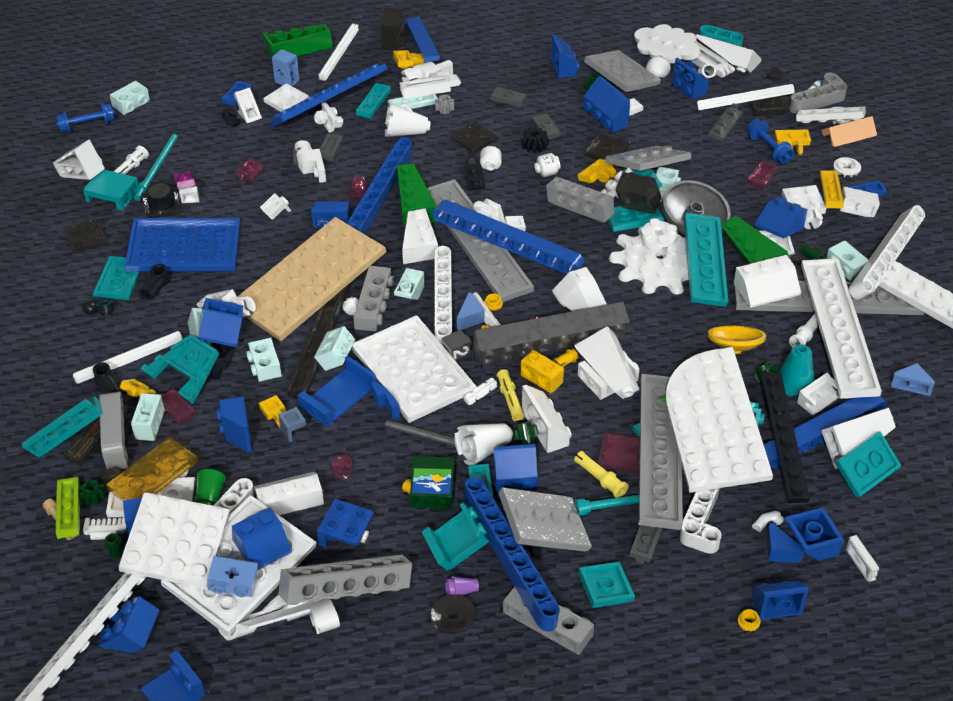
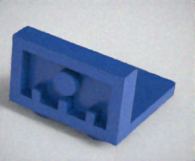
(325, 211)
(344, 523)
(176, 684)

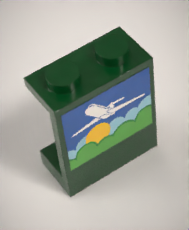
(432, 482)

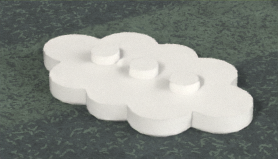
(667, 43)

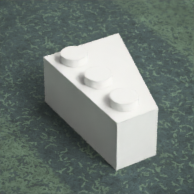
(80, 162)
(419, 238)

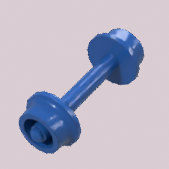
(63, 123)
(782, 152)

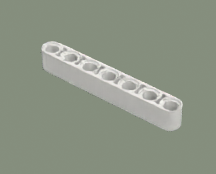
(443, 292)

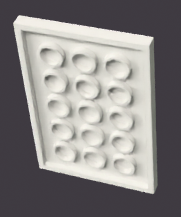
(413, 368)
(227, 609)

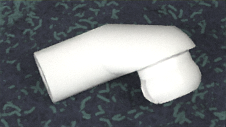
(764, 519)

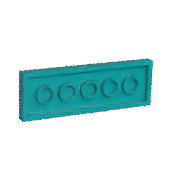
(705, 260)

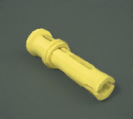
(606, 479)

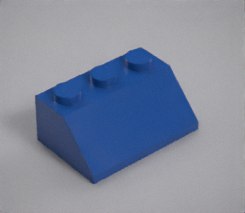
(607, 105)

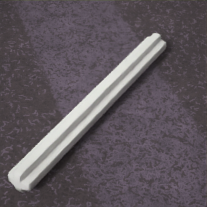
(338, 52)
(745, 97)
(131, 355)

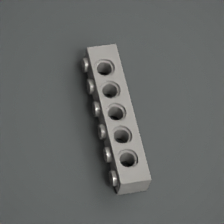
(344, 579)

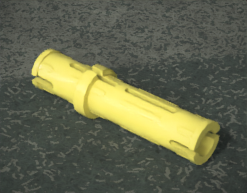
(508, 389)

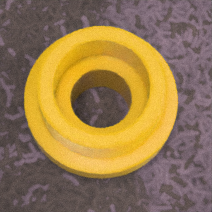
(493, 302)
(751, 615)

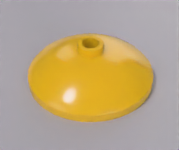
(738, 337)

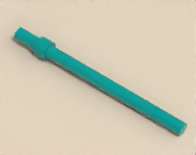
(144, 184)

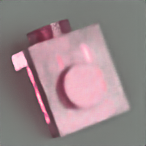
(250, 170)

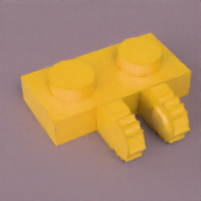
(405, 59)
(794, 137)
(597, 170)

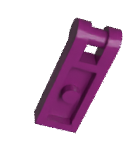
(184, 180)

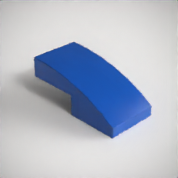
(385, 398)

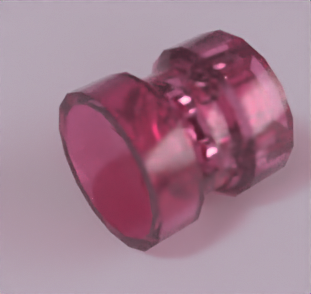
(358, 187)

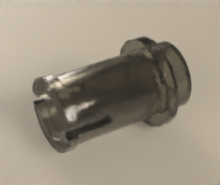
(796, 258)

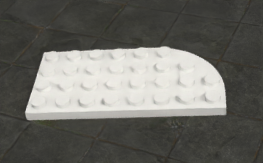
(715, 423)

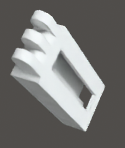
(709, 57)
(428, 86)

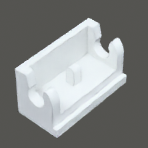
(860, 202)
(818, 394)

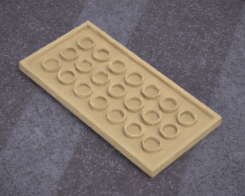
(310, 277)

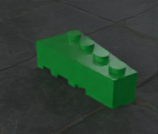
(299, 41)
(413, 192)
(749, 242)

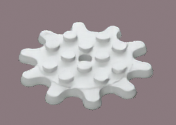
(644, 265)

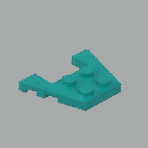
(191, 359)

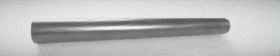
(420, 433)

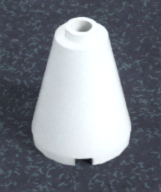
(404, 122)
(479, 440)

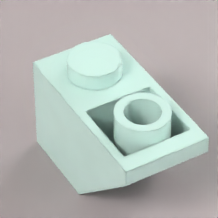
(410, 284)

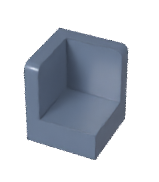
(291, 421)

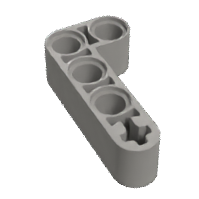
(831, 92)
(112, 431)

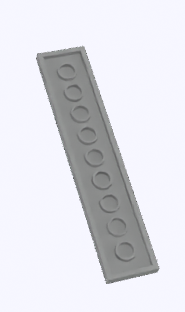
(491, 261)
(875, 303)
(658, 459)

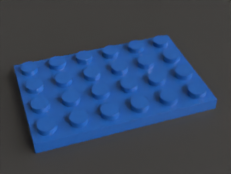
(183, 244)

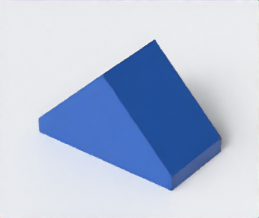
(782, 547)

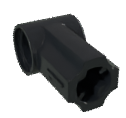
(158, 278)
(105, 379)

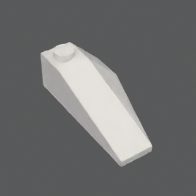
(741, 58)

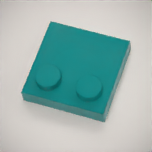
(606, 584)

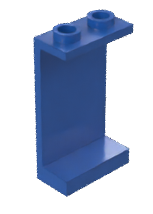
(338, 393)

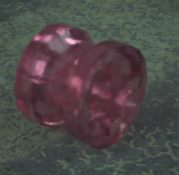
(338, 464)

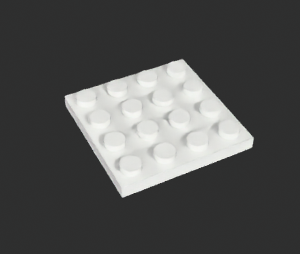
(174, 540)

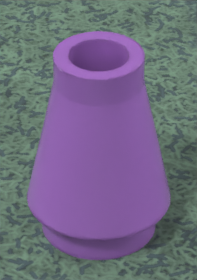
(461, 586)

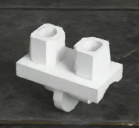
(328, 117)

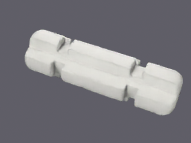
(480, 391)

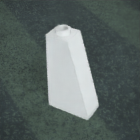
(608, 360)
(848, 435)

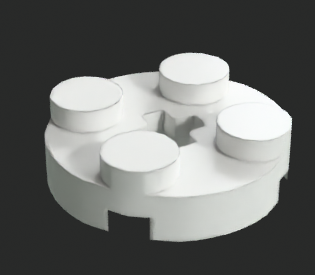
(666, 232)

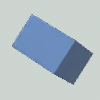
(470, 313)
(913, 380)

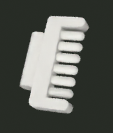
(99, 532)

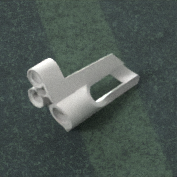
(321, 614)

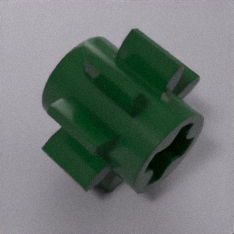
(763, 367)
(525, 432)
(91, 492)

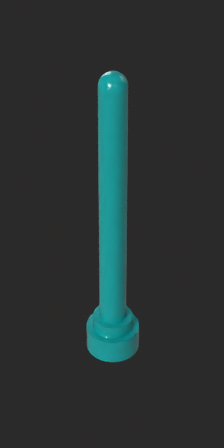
(585, 506)

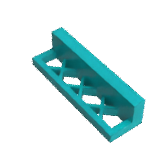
(63, 427)

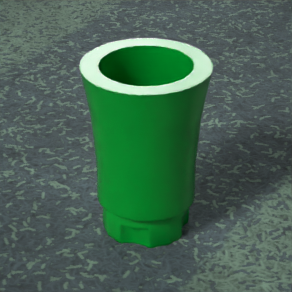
(209, 486)

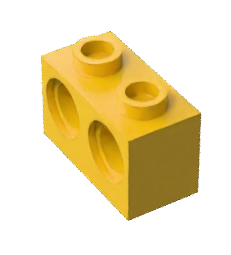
(542, 371)

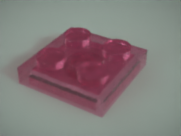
(619, 453)

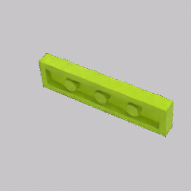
(68, 508)

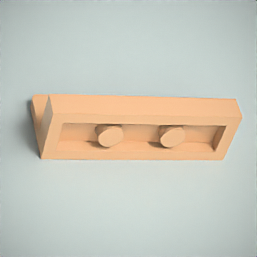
(851, 131)

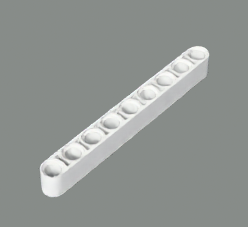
(887, 252)

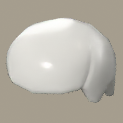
(658, 66)

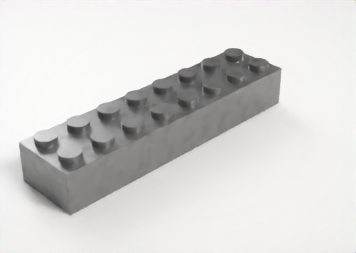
(546, 333)

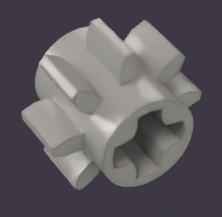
(444, 104)

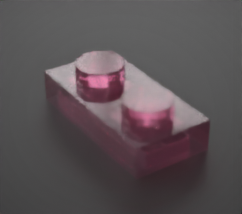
(762, 174)
(177, 407)

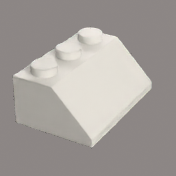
(767, 281)
(549, 423)
(291, 493)

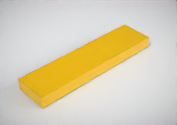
(831, 189)

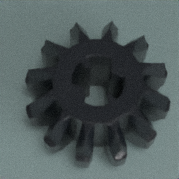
(534, 140)

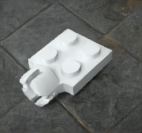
(809, 199)

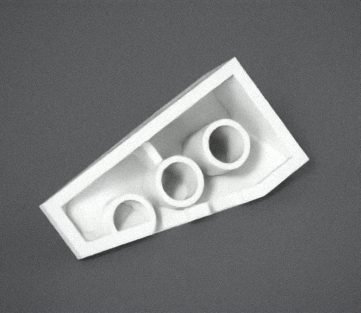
(579, 291)

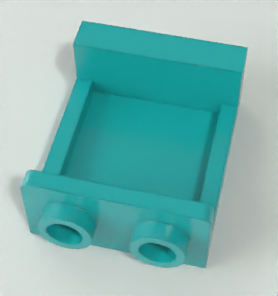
(112, 187)
(457, 538)

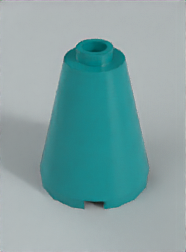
(797, 370)

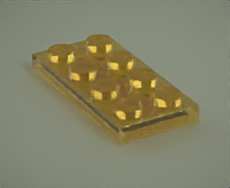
(153, 471)

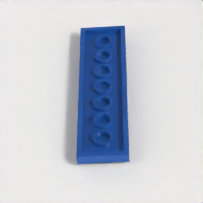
(327, 94)

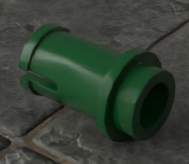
(811, 253)
(112, 542)

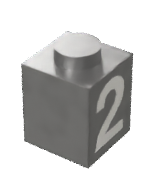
(457, 344)

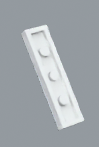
(836, 114)

